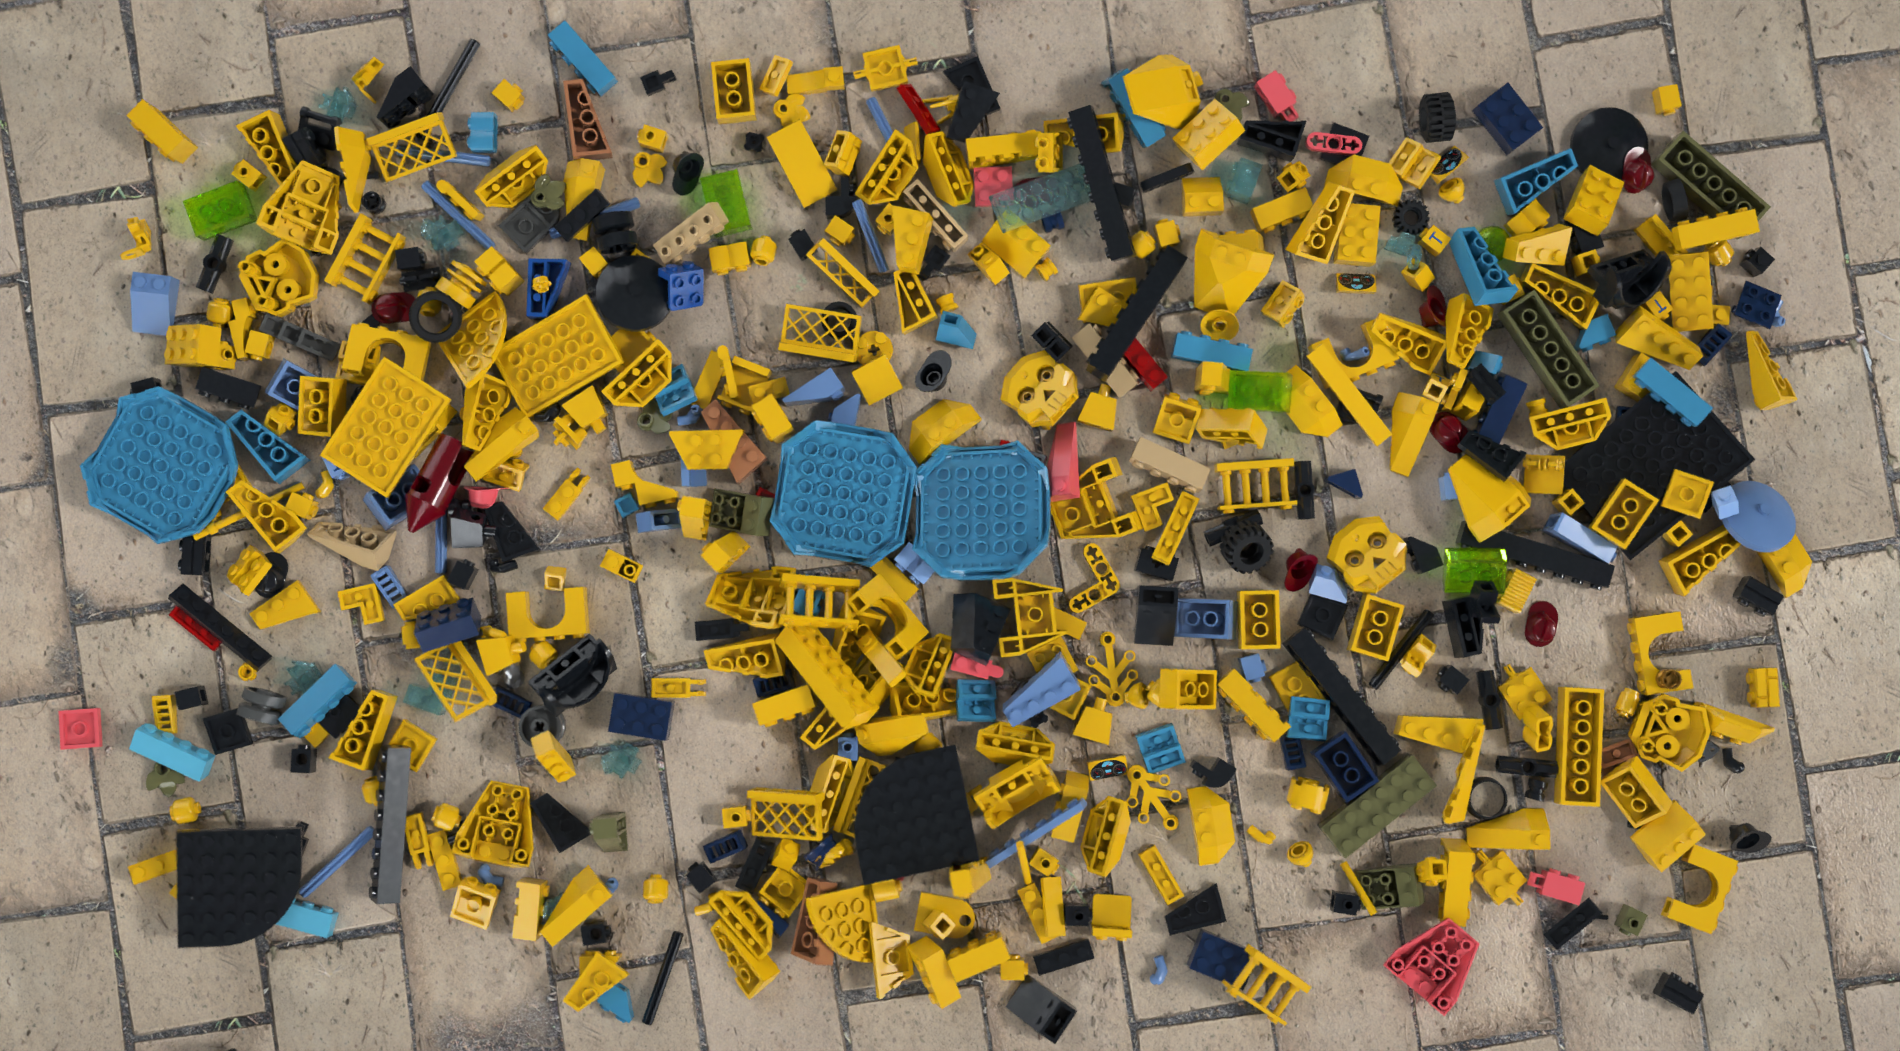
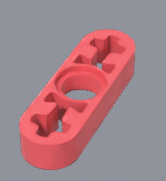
(1320, 137)

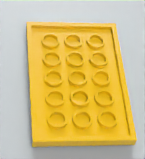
(557, 356)
(385, 427)

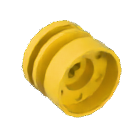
(461, 284)

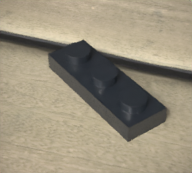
(582, 215)
(1573, 923)
(1063, 957)

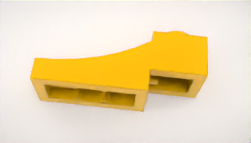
(816, 81)
(241, 326)
(874, 649)

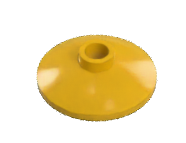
(1226, 330)

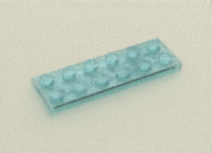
(1040, 198)

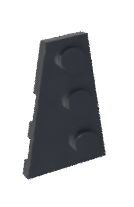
(971, 72)
(969, 110)
(1495, 457)
(511, 536)
(559, 823)
(1197, 913)

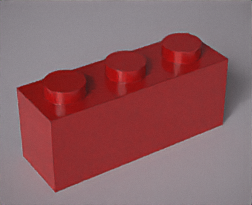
(1144, 365)

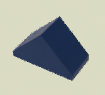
(1346, 482)

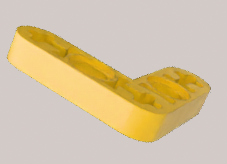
(1100, 586)

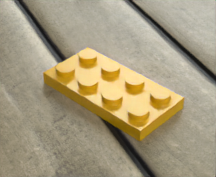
(1691, 291)

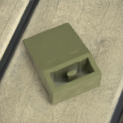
(741, 512)
(1392, 886)

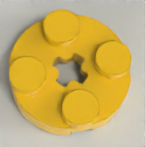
(873, 338)

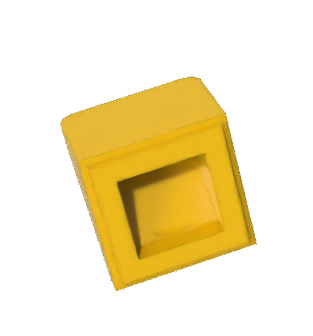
(554, 578)

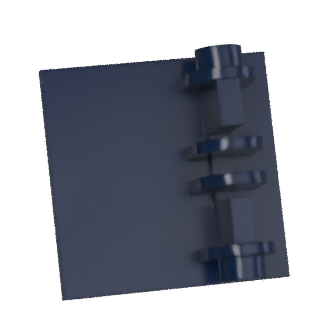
(1757, 305)

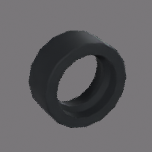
(844, 306)

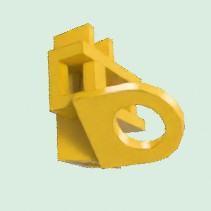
(366, 74)
(142, 236)

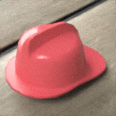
(482, 496)

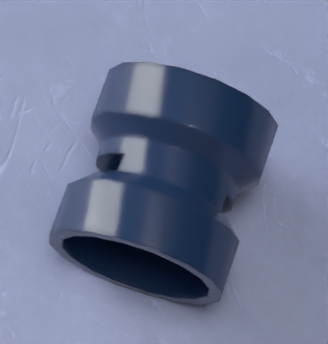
(1053, 222)

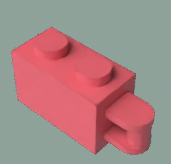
(1277, 96)
(968, 666)
(1558, 886)

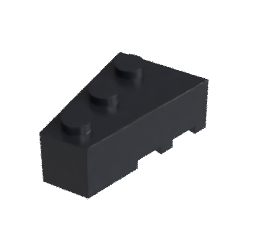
(1273, 138)

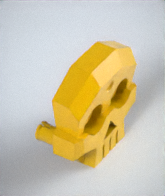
(294, 271)
(1028, 379)
(1357, 542)
(1685, 736)

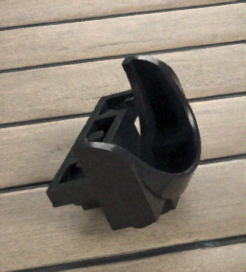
(1619, 280)
(573, 677)

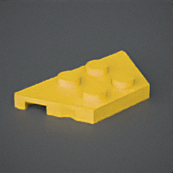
(706, 447)
(890, 958)

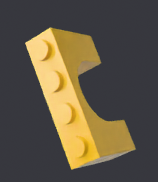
(364, 339)
(1379, 355)
(573, 623)
(907, 626)
(1643, 632)
(1705, 914)

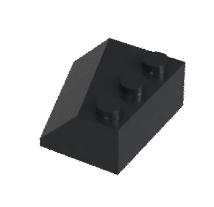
(976, 626)

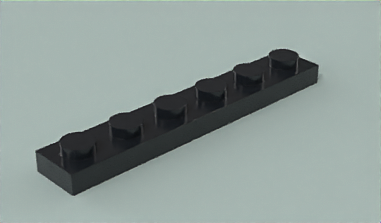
(220, 627)

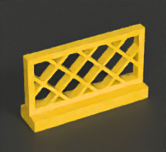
(407, 130)
(820, 350)
(472, 673)
(854, 794)
(788, 796)

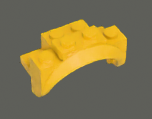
(1016, 790)

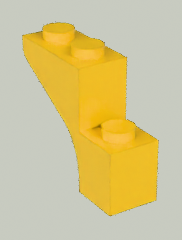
(647, 492)

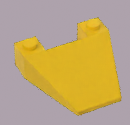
(1094, 512)

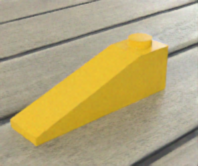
(1110, 126)
(355, 163)
(581, 179)
(1465, 328)
(1412, 342)
(483, 409)
(1410, 424)
(506, 439)
(845, 642)
(750, 657)
(906, 702)
(889, 734)
(1517, 830)
(578, 902)
(751, 973)

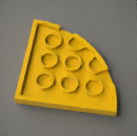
(477, 340)
(844, 920)

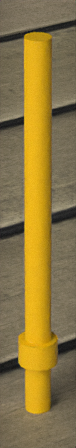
(213, 528)

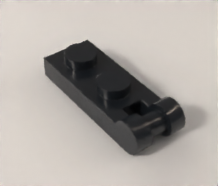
(754, 865)

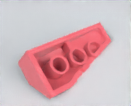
(1063, 463)

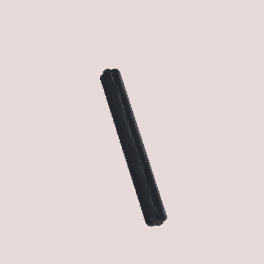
(1401, 649)
(662, 978)

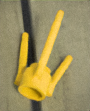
(948, 101)

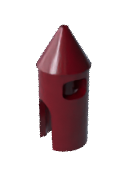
(436, 482)

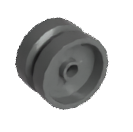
(261, 705)
(531, 723)

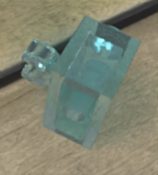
(1243, 181)

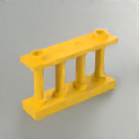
(345, 258)
(1263, 468)
(828, 586)
(1268, 968)

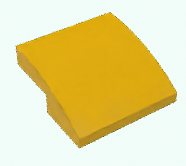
(1414, 162)
(372, 363)

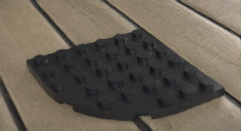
(915, 818)
(234, 882)

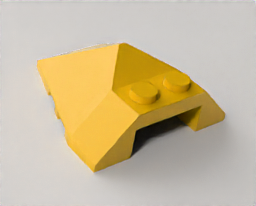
(304, 209)
(1226, 272)
(751, 596)

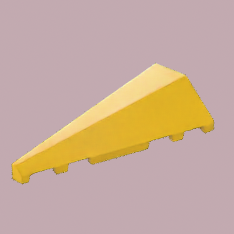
(1458, 801)

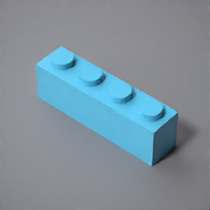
(172, 752)
(310, 918)

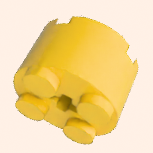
(1307, 794)

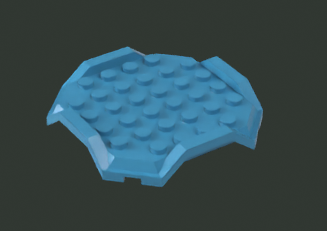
(162, 465)
(843, 493)
(982, 511)

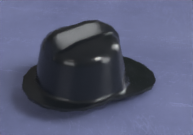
(687, 171)
(934, 372)
(275, 578)
(1748, 838)

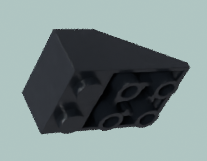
(404, 97)
(1155, 615)
(1041, 1008)

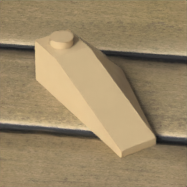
(359, 544)

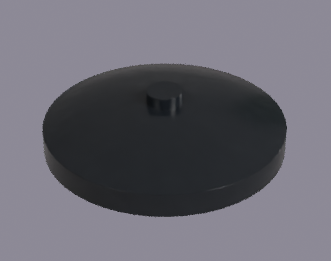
(1605, 139)
(633, 293)

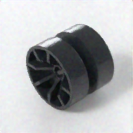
(615, 232)

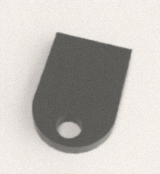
(529, 224)

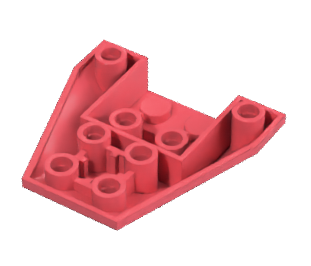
(1436, 963)

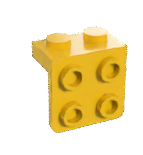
(1111, 916)

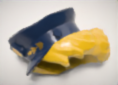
(829, 851)

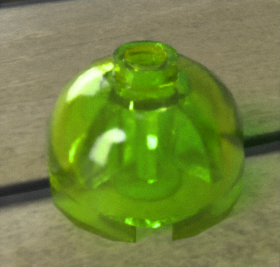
(1495, 239)

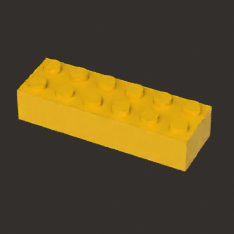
(827, 675)
(1579, 746)

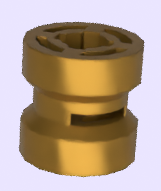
(1672, 681)

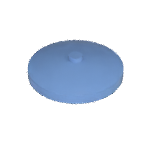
(1763, 519)

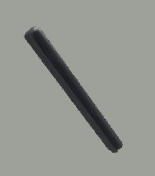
(453, 80)

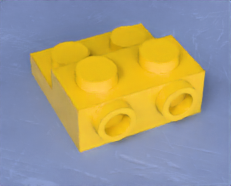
(1049, 152)
(1177, 417)
(249, 569)
(783, 892)
(475, 902)

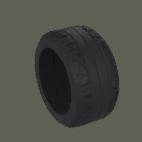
(426, 335)

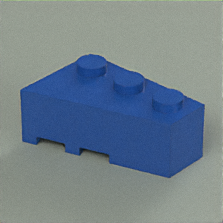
(543, 304)

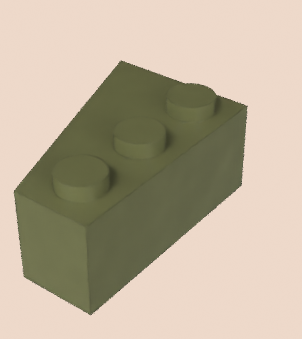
(610, 831)

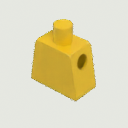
(1468, 402)
(587, 409)
(1099, 409)
(1094, 722)

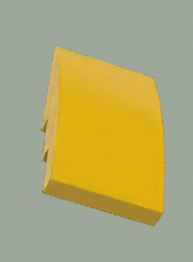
(801, 163)

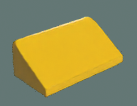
(912, 132)

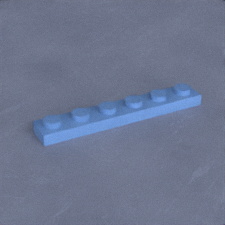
(1042, 827)

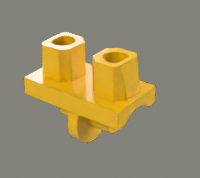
(567, 435)

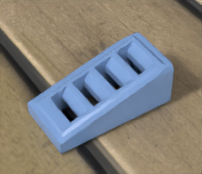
(384, 590)

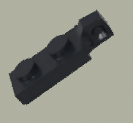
(719, 629)

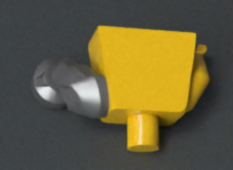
(501, 653)

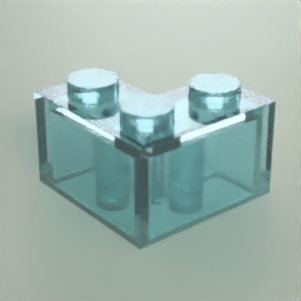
(426, 698)

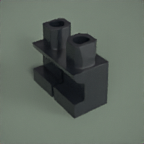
(1051, 338)

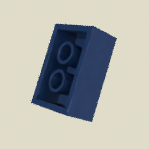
(1507, 118)
(447, 624)
(641, 716)
(1344, 766)
(1218, 957)

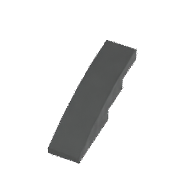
(299, 337)

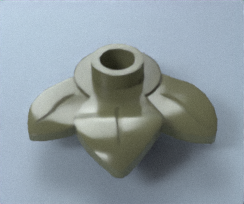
(1234, 103)
(550, 190)
(658, 422)
(166, 781)

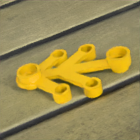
(1112, 672)
(1151, 794)

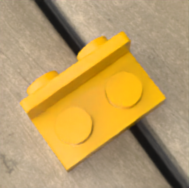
(1283, 303)
(508, 474)

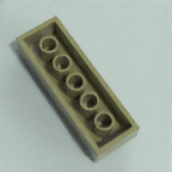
(1706, 179)
(1548, 350)
(1377, 806)

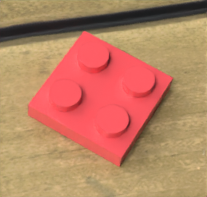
(989, 182)
(80, 728)

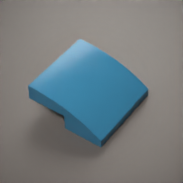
(677, 393)
(975, 700)
(1308, 718)
(1160, 748)

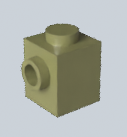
(1630, 920)

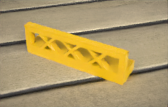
(1657, 236)
(847, 267)

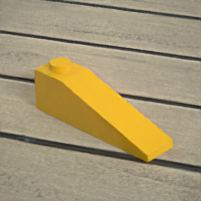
(1767, 384)
(271, 519)

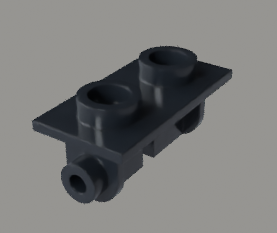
(420, 279)
(1486, 384)

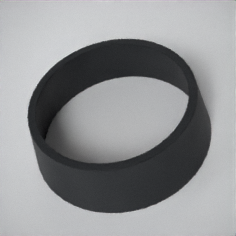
(1675, 200)
(1477, 781)

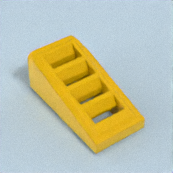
(156, 704)

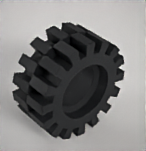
(1413, 206)

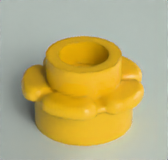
(541, 284)
(242, 672)

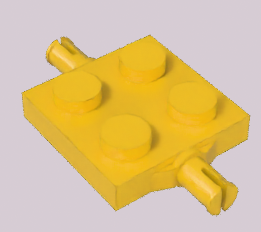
(885, 68)
(1523, 690)
(1499, 877)

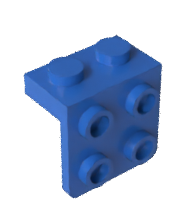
(684, 285)

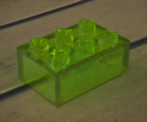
(729, 193)
(220, 210)
(1260, 391)
(1471, 564)

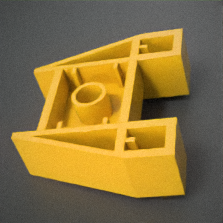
(1033, 615)

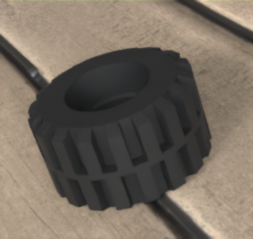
(1437, 117)
(1238, 538)

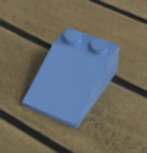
(153, 302)
(285, 383)
(818, 390)
(392, 509)
(1206, 619)

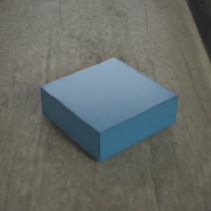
(626, 505)

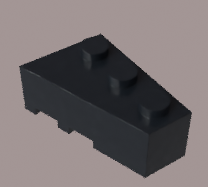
(227, 388)
(1464, 630)

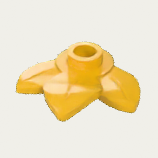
(794, 109)
(650, 171)

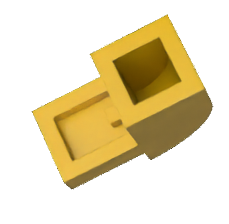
(1418, 655)

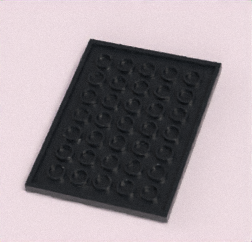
(1645, 450)

